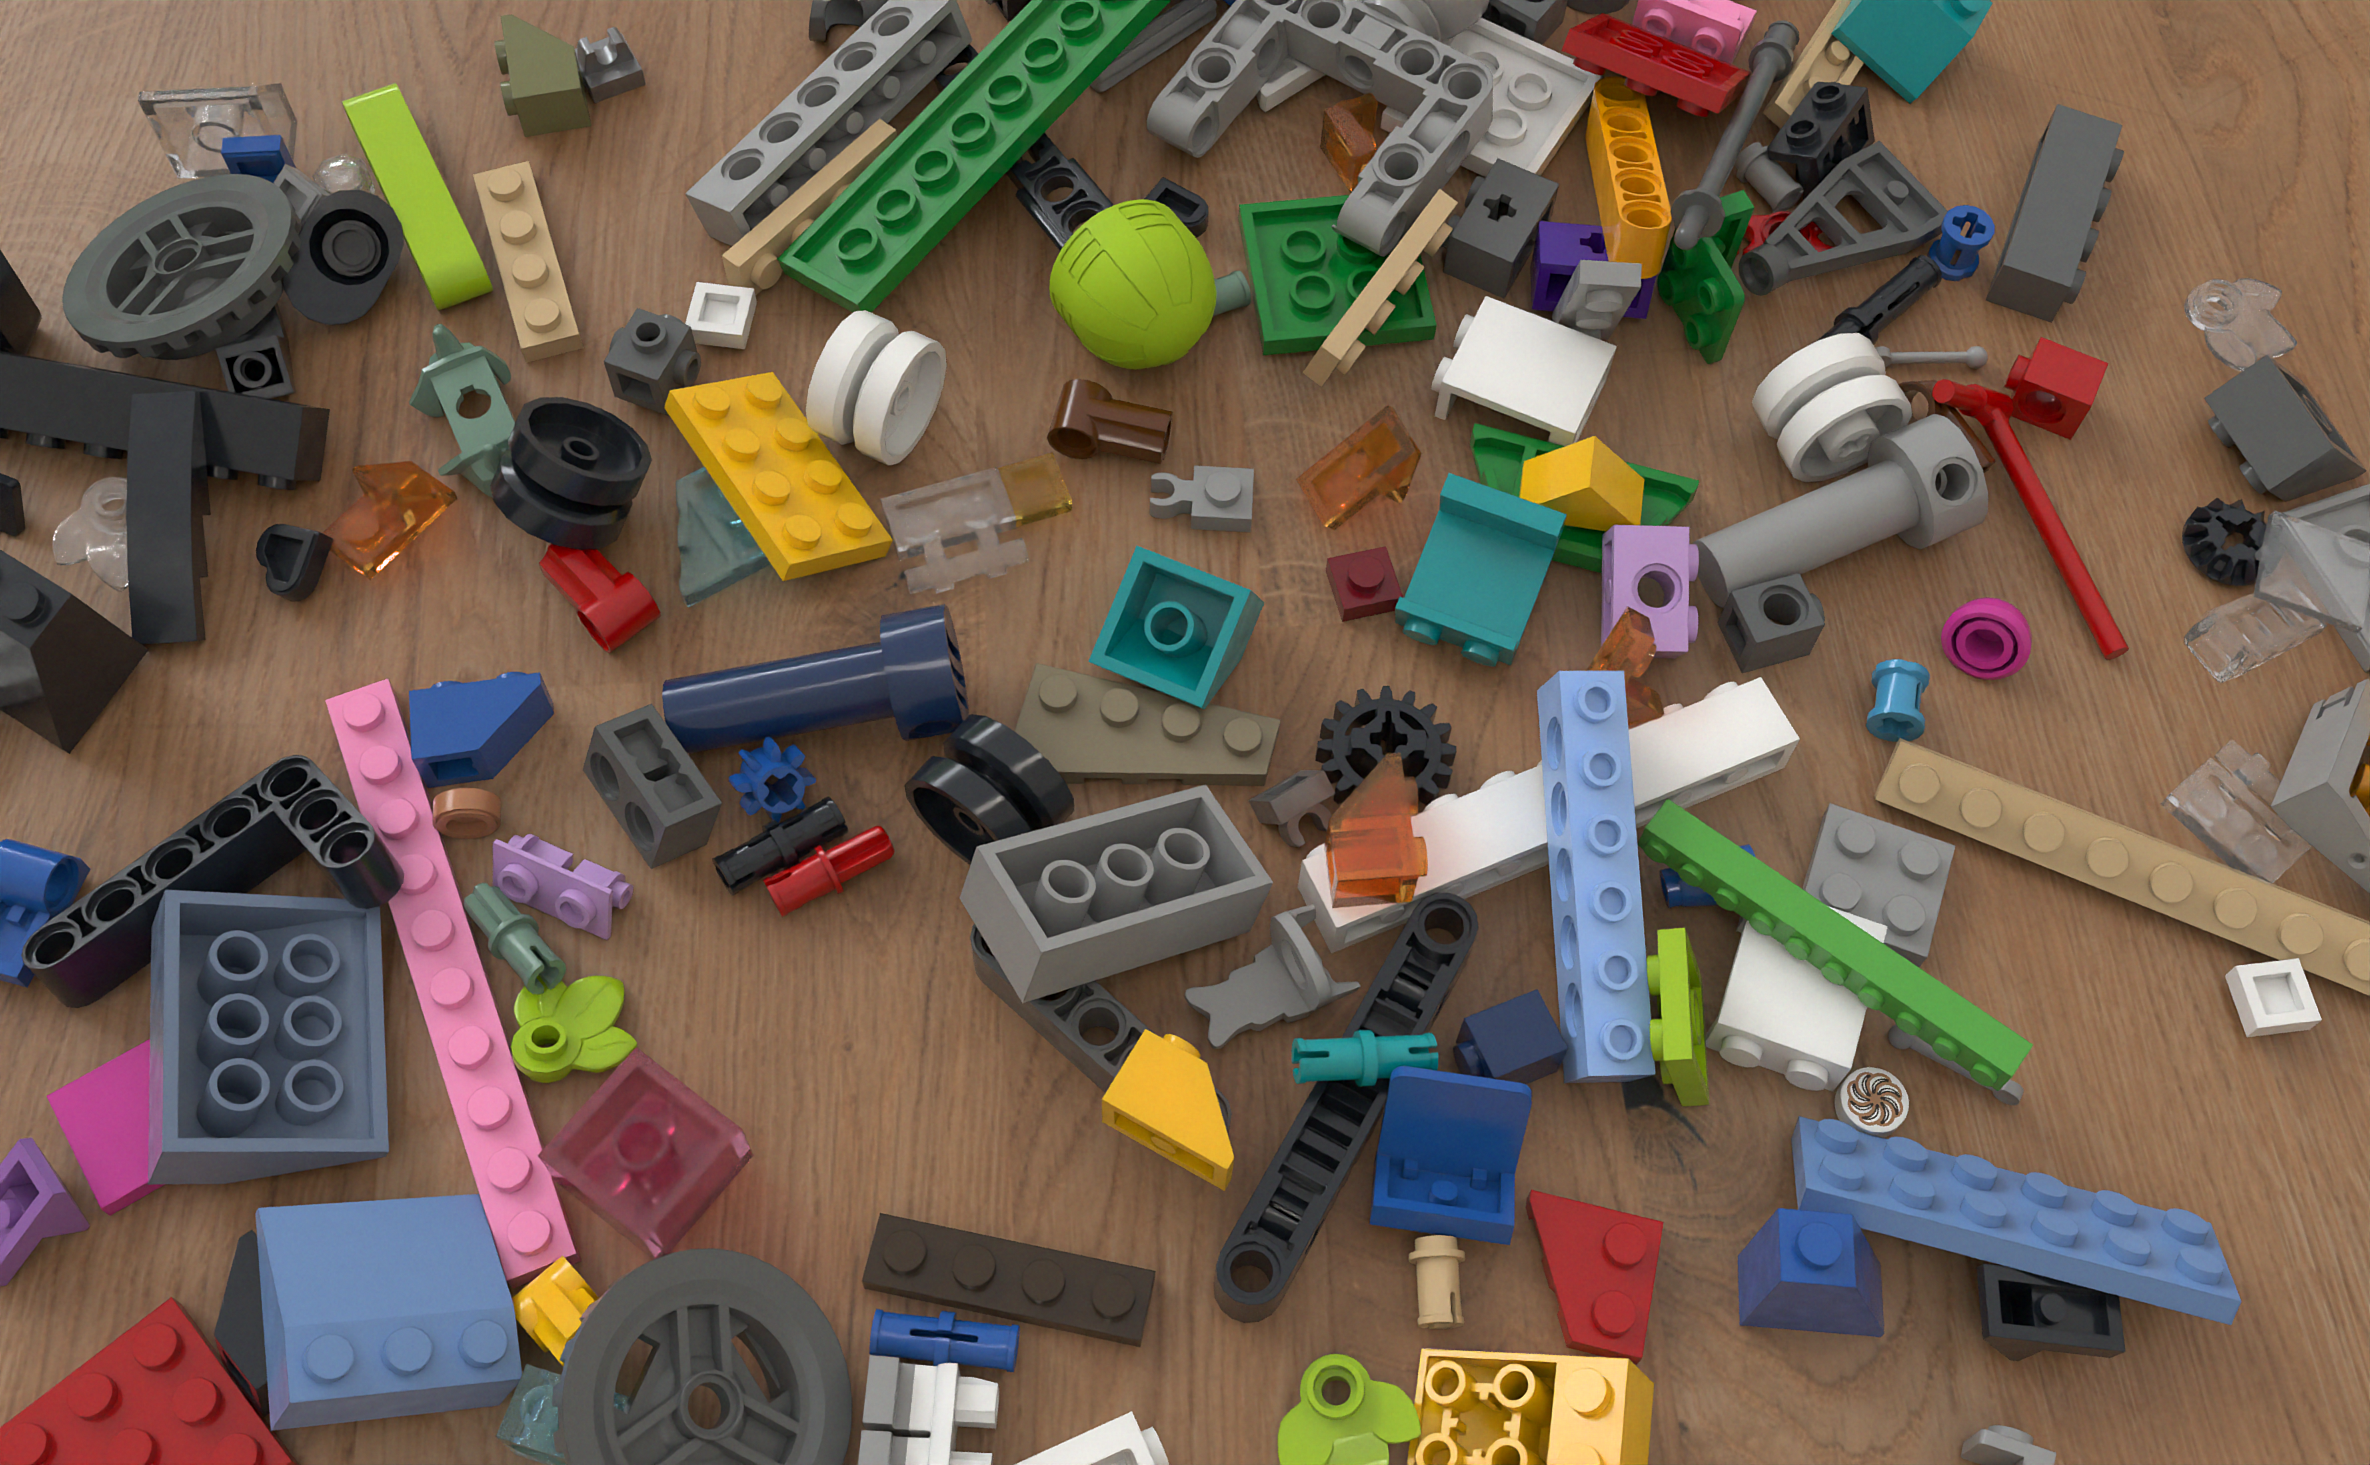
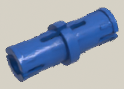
(944, 1340)

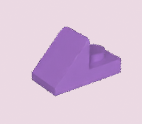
(31, 1206)

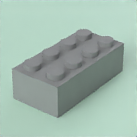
(1113, 891)

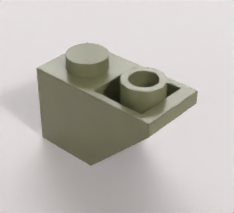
(544, 79)

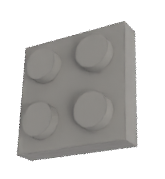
(1881, 876)

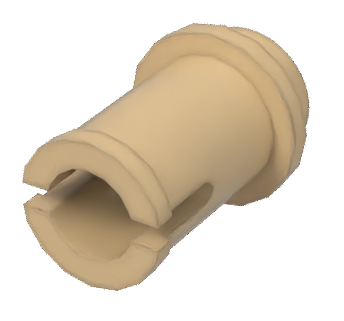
(1438, 1281)

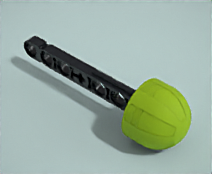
(1125, 279)

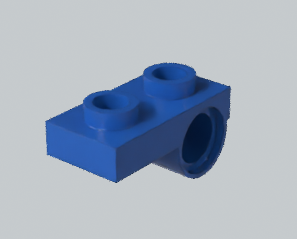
(33, 890)

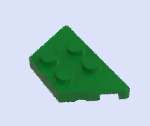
(1499, 465)

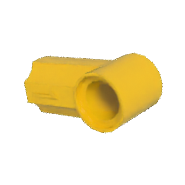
(552, 1306)

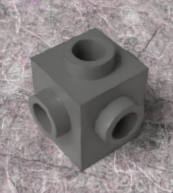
(652, 358)

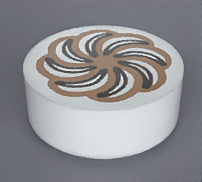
(1872, 1102)

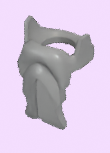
(1279, 984)

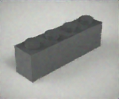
(2056, 214)

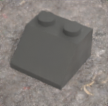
(2280, 432)

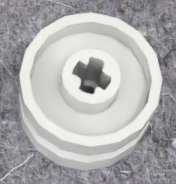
(876, 387)
(1830, 406)

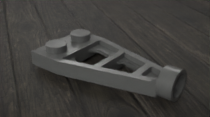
(1883, 189)

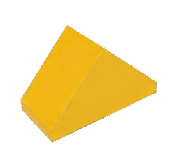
(1585, 484)

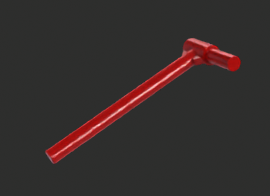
(1993, 412)

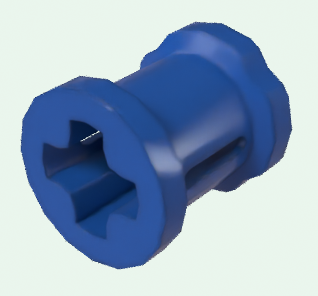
(1976, 238)

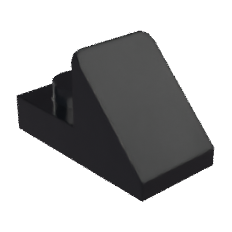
(2039, 1313)

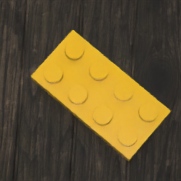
(778, 475)

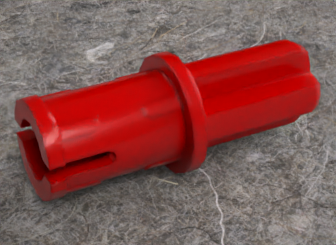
(828, 869)

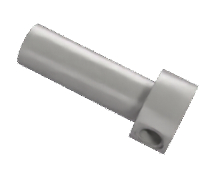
(1916, 485)

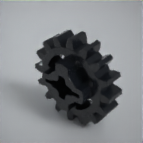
(1354, 752)

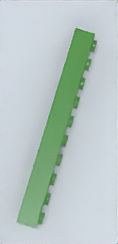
(1835, 946)

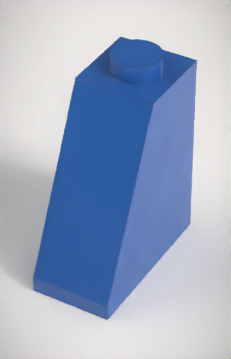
(1811, 1276)

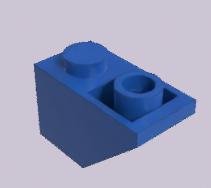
(475, 726)

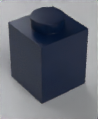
(1511, 1041)

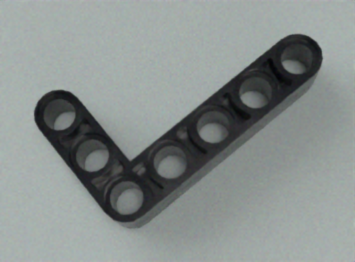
(224, 851)

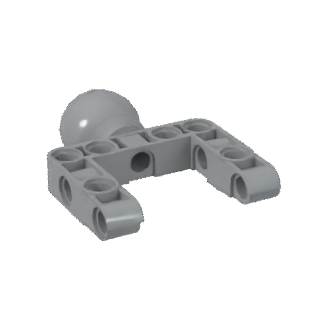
(1370, 46)

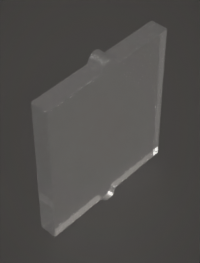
(2314, 572)

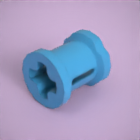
(1898, 700)

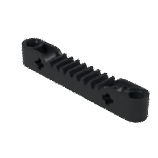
(1339, 1115)

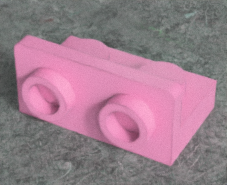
(1703, 25)

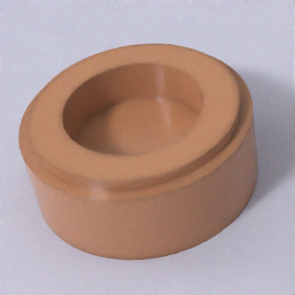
(466, 813)

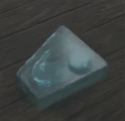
(711, 540)

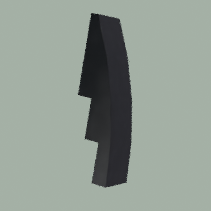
(166, 517)

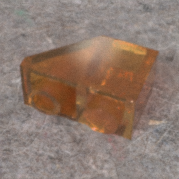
(1372, 840)

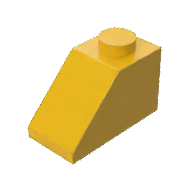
(1171, 1107)

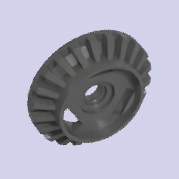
(184, 269)
(689, 1312)

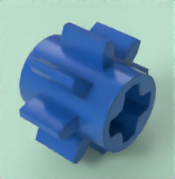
(784, 793)

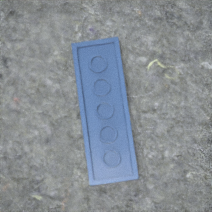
(2014, 1218)

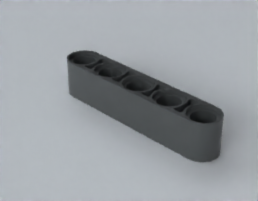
(1066, 1020)

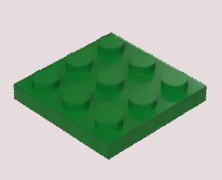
(1311, 276)

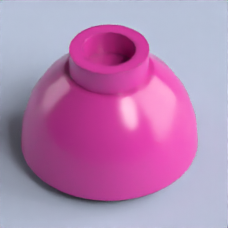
(1987, 638)

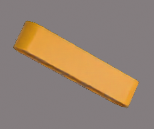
(1627, 176)

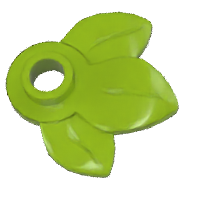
(577, 1022)
(1346, 1432)

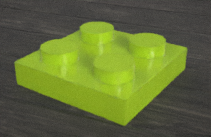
(1679, 1034)

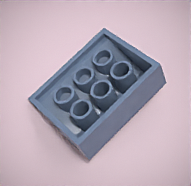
(264, 1037)

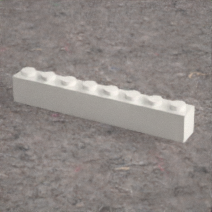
(1502, 826)

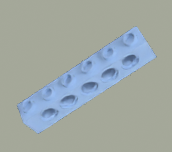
(1595, 877)

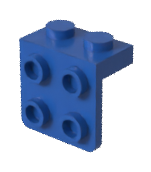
(1449, 1154)

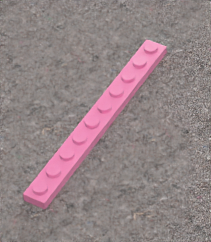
(454, 990)

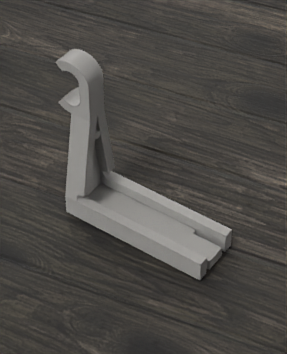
(2318, 778)

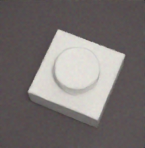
(721, 314)
(2273, 997)

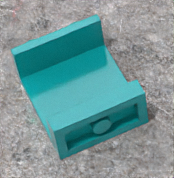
(1480, 571)

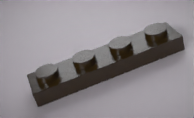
(1009, 1279)

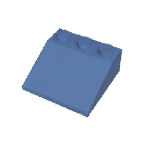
(383, 1310)

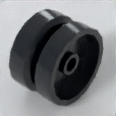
(570, 473)
(987, 788)

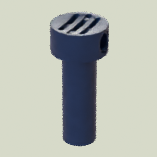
(905, 676)

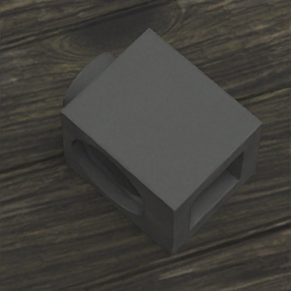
(1755, 638)

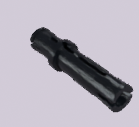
(1888, 300)

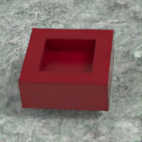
(1363, 583)

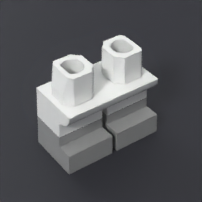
(916, 1413)

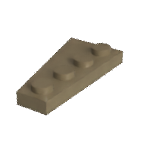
(1141, 734)

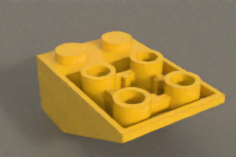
(1530, 1410)

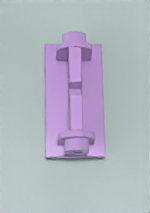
(538, 876)

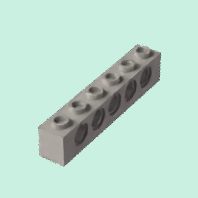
(854, 87)

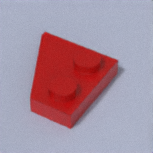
(1600, 1271)

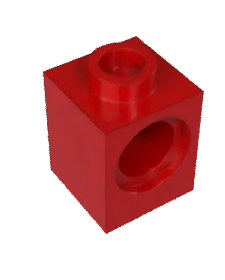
(2054, 387)

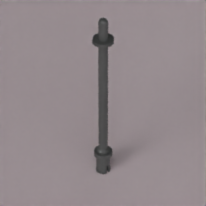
(1700, 210)

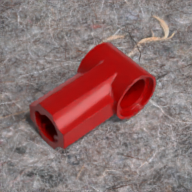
(605, 601)

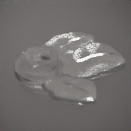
(2239, 320)
(97, 534)

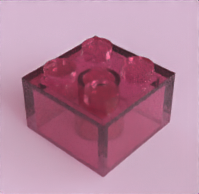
(647, 1155)

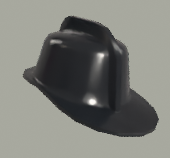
(344, 257)

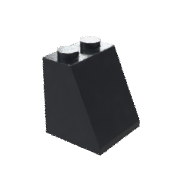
(57, 656)

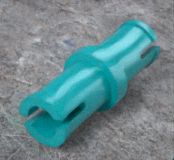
(1360, 1057)

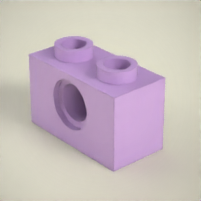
(1657, 554)

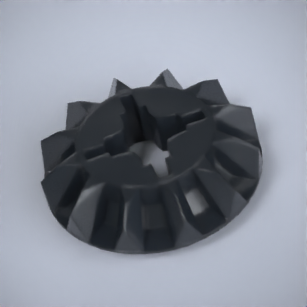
(2206, 534)

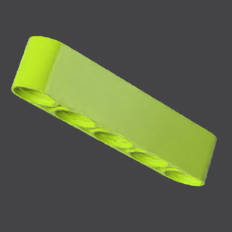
(418, 197)

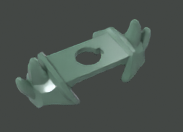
(450, 374)

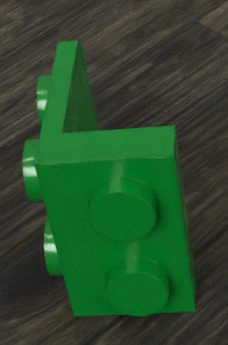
(1702, 283)

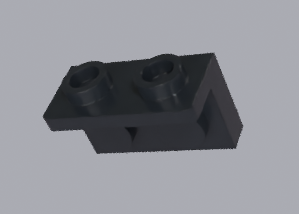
(1823, 131)

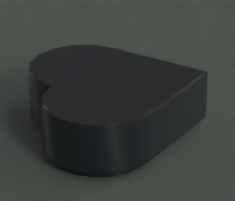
(1185, 204)
(292, 559)

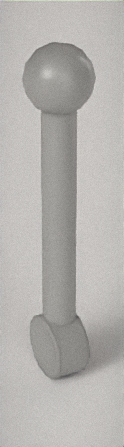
(1974, 357)
(2010, 1093)

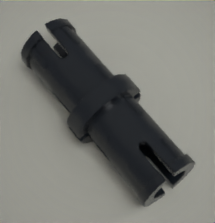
(780, 845)

